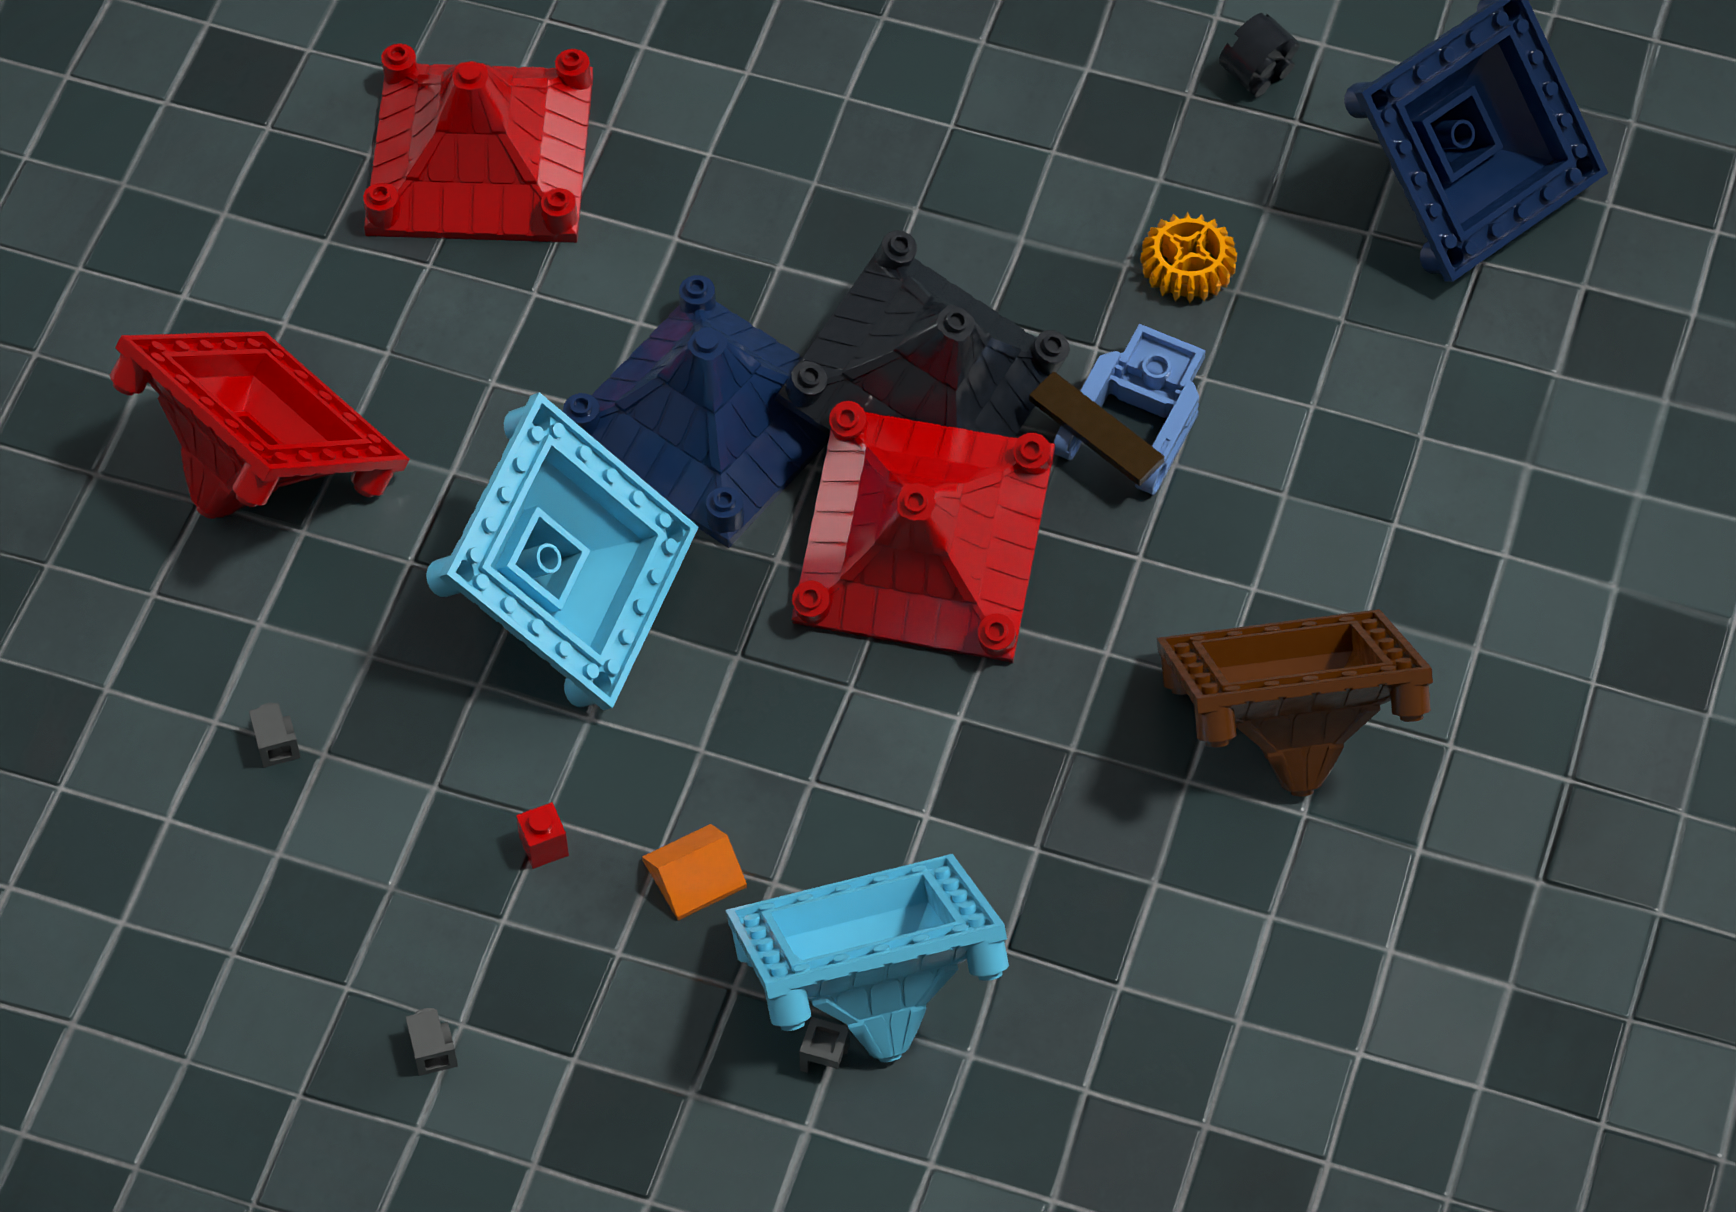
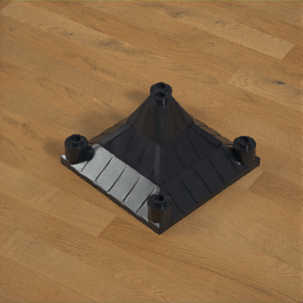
(921, 352)

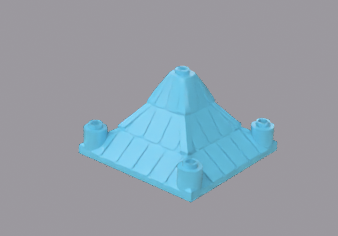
(568, 552)
(870, 949)

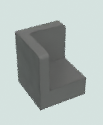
(824, 1044)

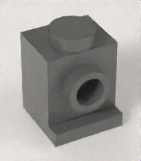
(274, 735)
(431, 1042)

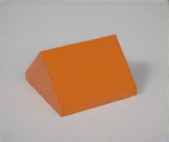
(696, 870)

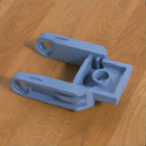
(1153, 376)

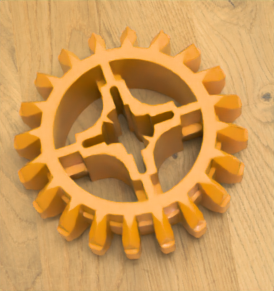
(1192, 267)

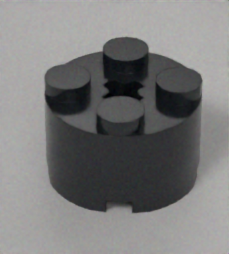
(1259, 53)

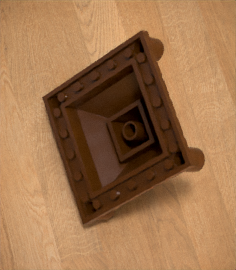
(1297, 686)

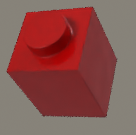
(542, 835)

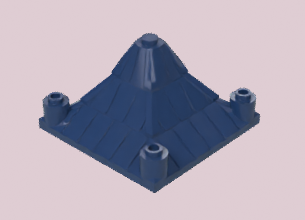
(1480, 134)
(702, 415)

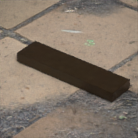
(1096, 428)

